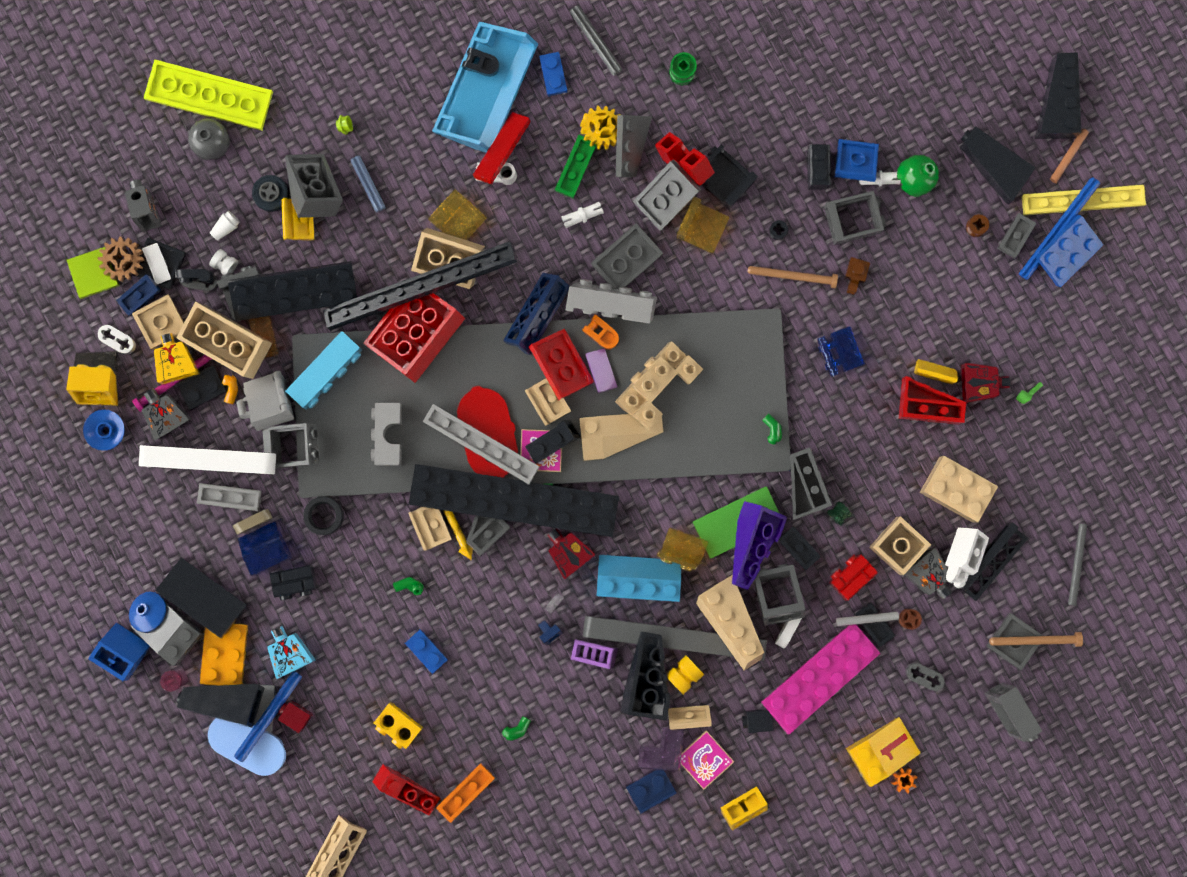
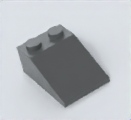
(312, 186)
(173, 637)

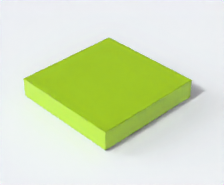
(88, 275)

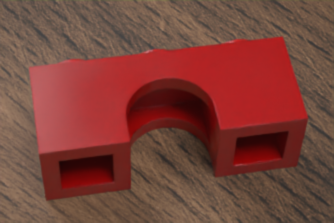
(692, 162)

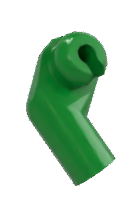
(409, 583)

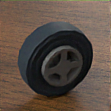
(266, 187)

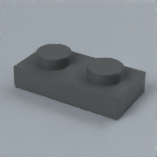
(1016, 235)

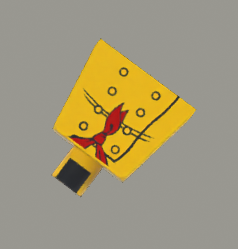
(173, 361)

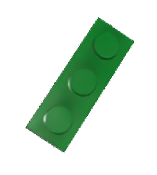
(575, 167)

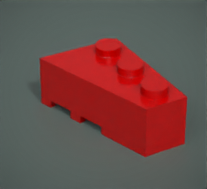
(928, 404)

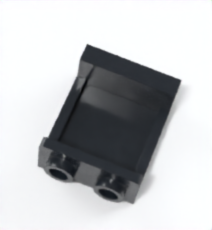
(730, 177)

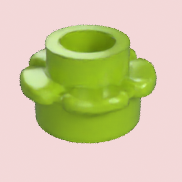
(344, 124)

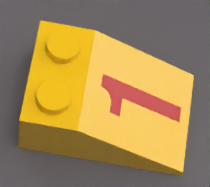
(883, 752)

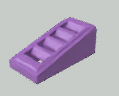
(611, 656)

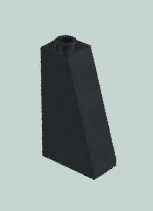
(998, 164)
(224, 702)

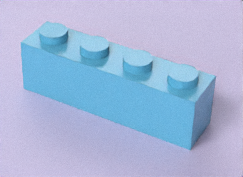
(324, 370)

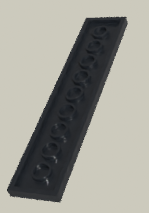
(513, 500)

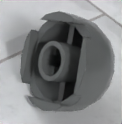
(208, 139)

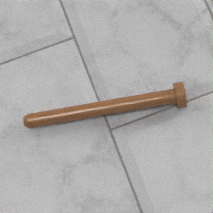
(794, 275)
(1076, 639)

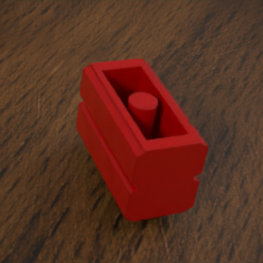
(853, 576)

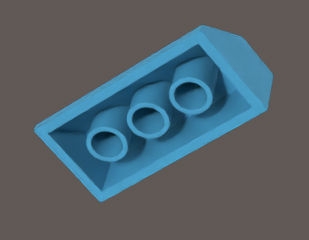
(638, 578)

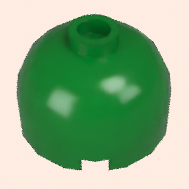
(918, 175)

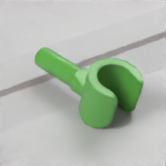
(1024, 397)

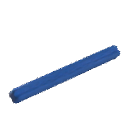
(1066, 218)

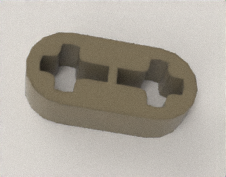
(252, 522)

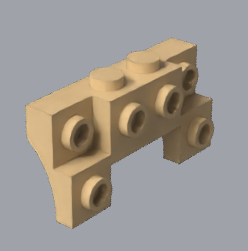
(653, 379)

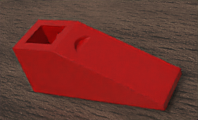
(405, 790)

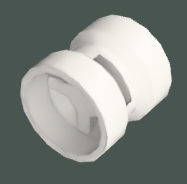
(223, 262)

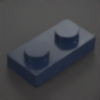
(138, 295)

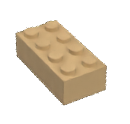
(224, 340)

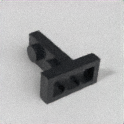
(552, 441)

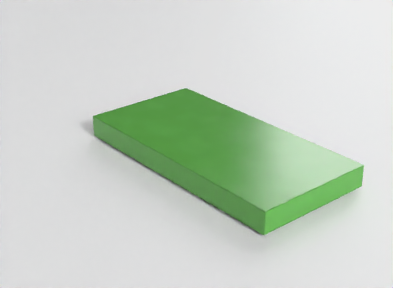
(721, 525)

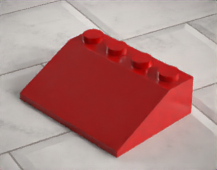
(414, 334)

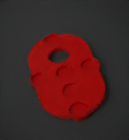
(489, 414)

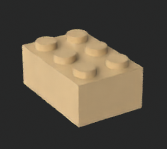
(440, 249)
(958, 489)

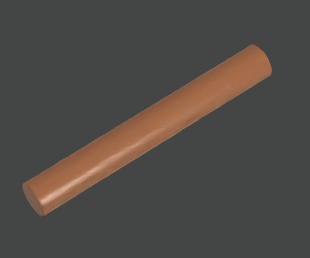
(1069, 156)

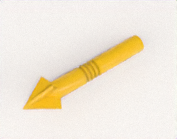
(465, 549)

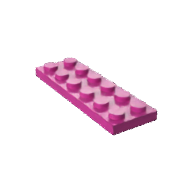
(820, 678)

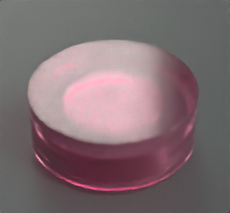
(171, 680)

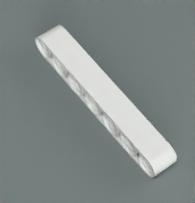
(207, 459)

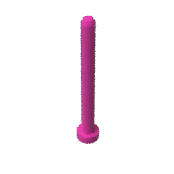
(140, 403)

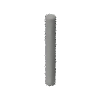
(867, 618)

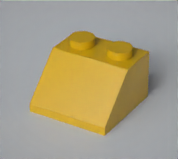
(92, 385)

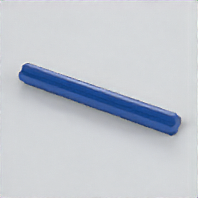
(268, 716)

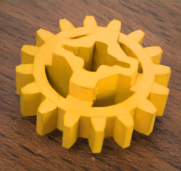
(594, 121)

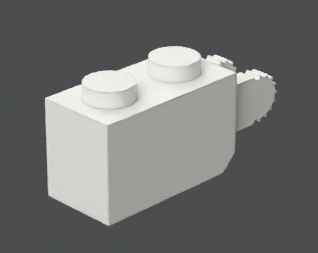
(965, 555)

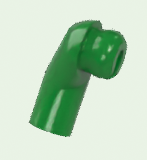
(775, 429)
(516, 732)

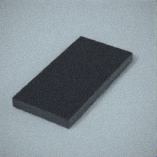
(201, 598)

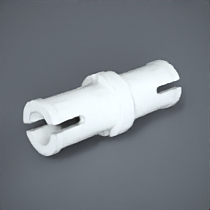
(582, 214)

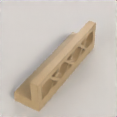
(334, 844)

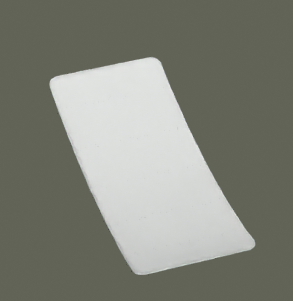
(156, 263)

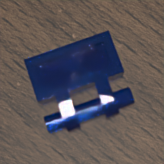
(846, 348)

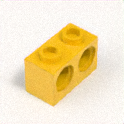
(401, 720)
(744, 808)

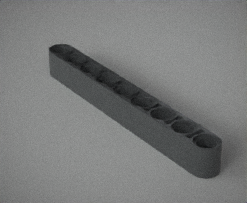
(671, 637)

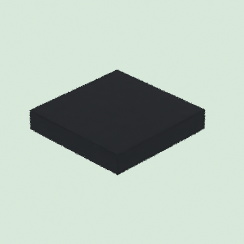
(172, 257)

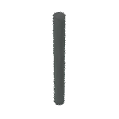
(1075, 580)

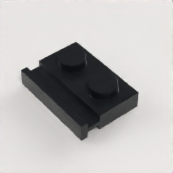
(201, 387)

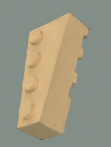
(731, 621)

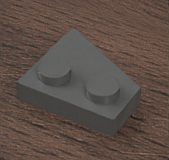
(486, 533)

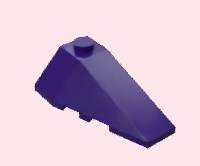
(755, 534)

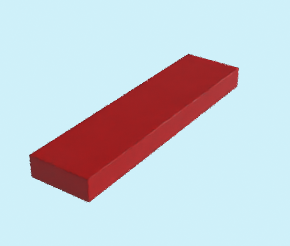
(501, 148)

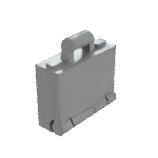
(266, 401)

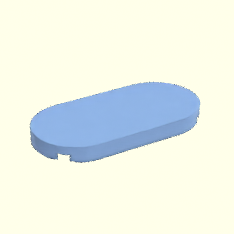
(264, 758)

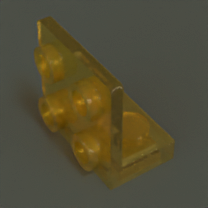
(702, 226)
(682, 549)

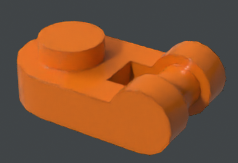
(607, 338)

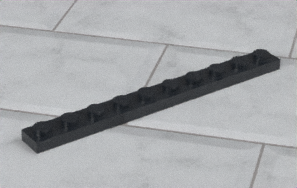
(420, 285)

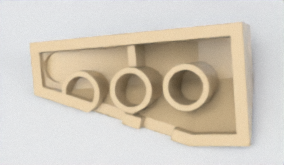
(613, 433)

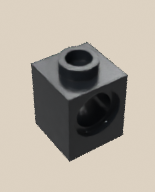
(757, 721)

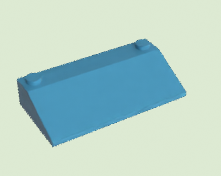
(480, 103)

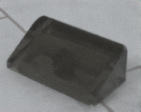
(97, 358)

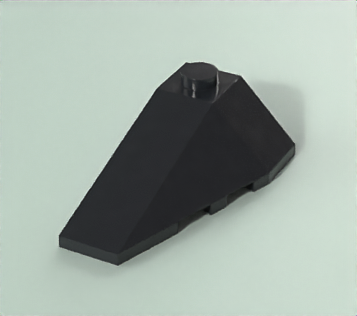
(646, 683)

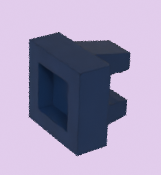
(549, 633)

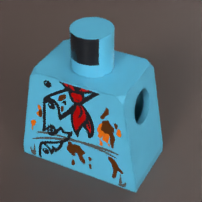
(288, 653)

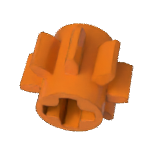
(905, 786)

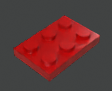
(561, 364)

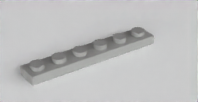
(481, 444)

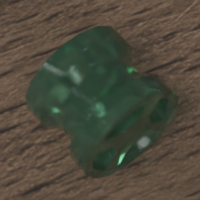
(839, 513)

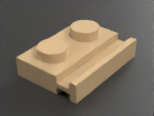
(546, 402)
(430, 527)

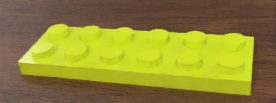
(208, 95)

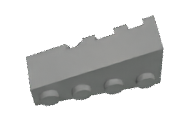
(611, 301)

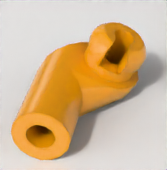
(232, 391)

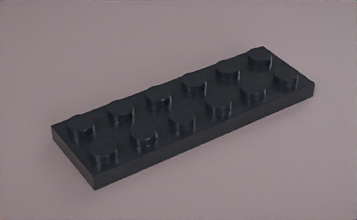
(292, 290)

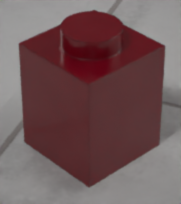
(294, 716)

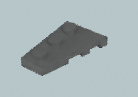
(630, 143)

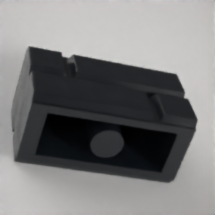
(818, 167)
(293, 581)

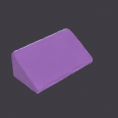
(601, 370)

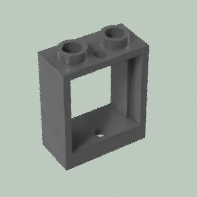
(834, 222)
(272, 444)
(782, 613)

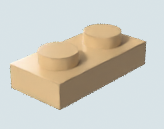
(689, 717)

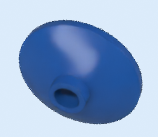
(94, 428)
(153, 614)

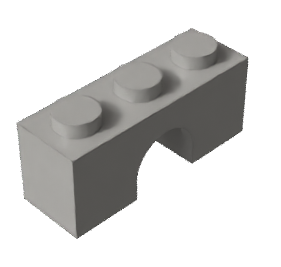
(385, 416)

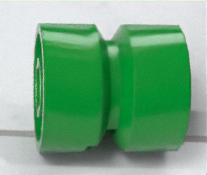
(682, 68)

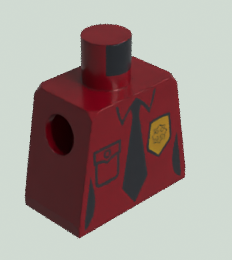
(981, 382)
(568, 552)

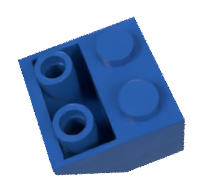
(119, 652)

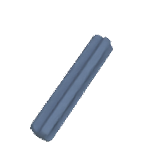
(368, 184)

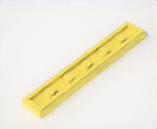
(1101, 199)

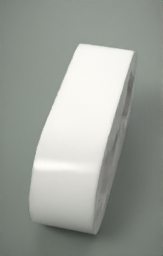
(118, 336)
(787, 632)

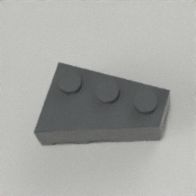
(808, 487)

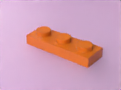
(465, 792)

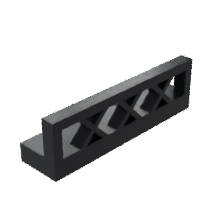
(989, 555)

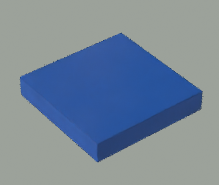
(856, 160)

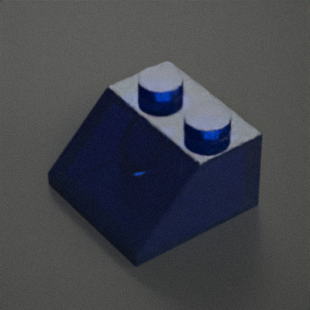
(264, 549)

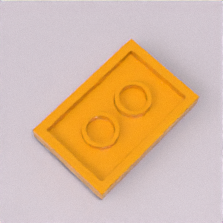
(225, 657)

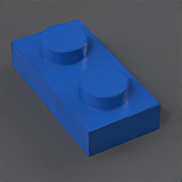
(553, 74)
(426, 651)

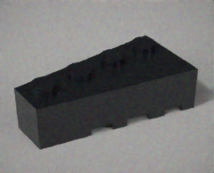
(1061, 102)

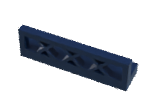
(539, 314)

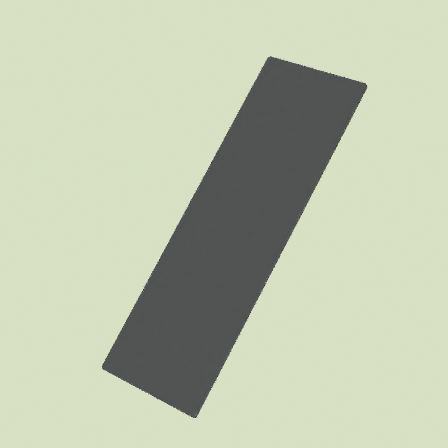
(707, 424)

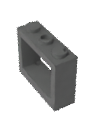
(1013, 712)

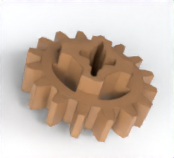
(120, 250)

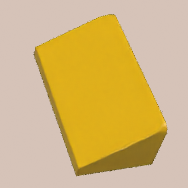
(936, 372)

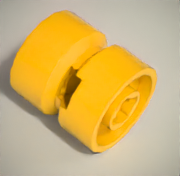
(684, 674)

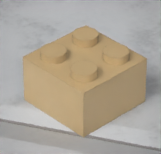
(900, 545)

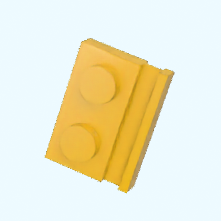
(295, 227)

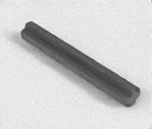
(596, 40)

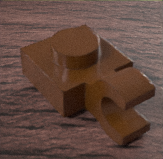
(856, 272)

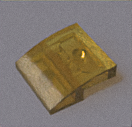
(457, 216)

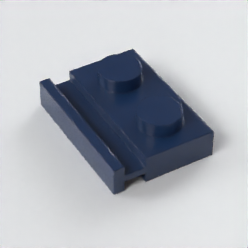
(651, 790)

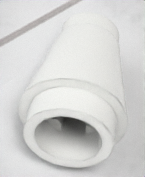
(225, 225)

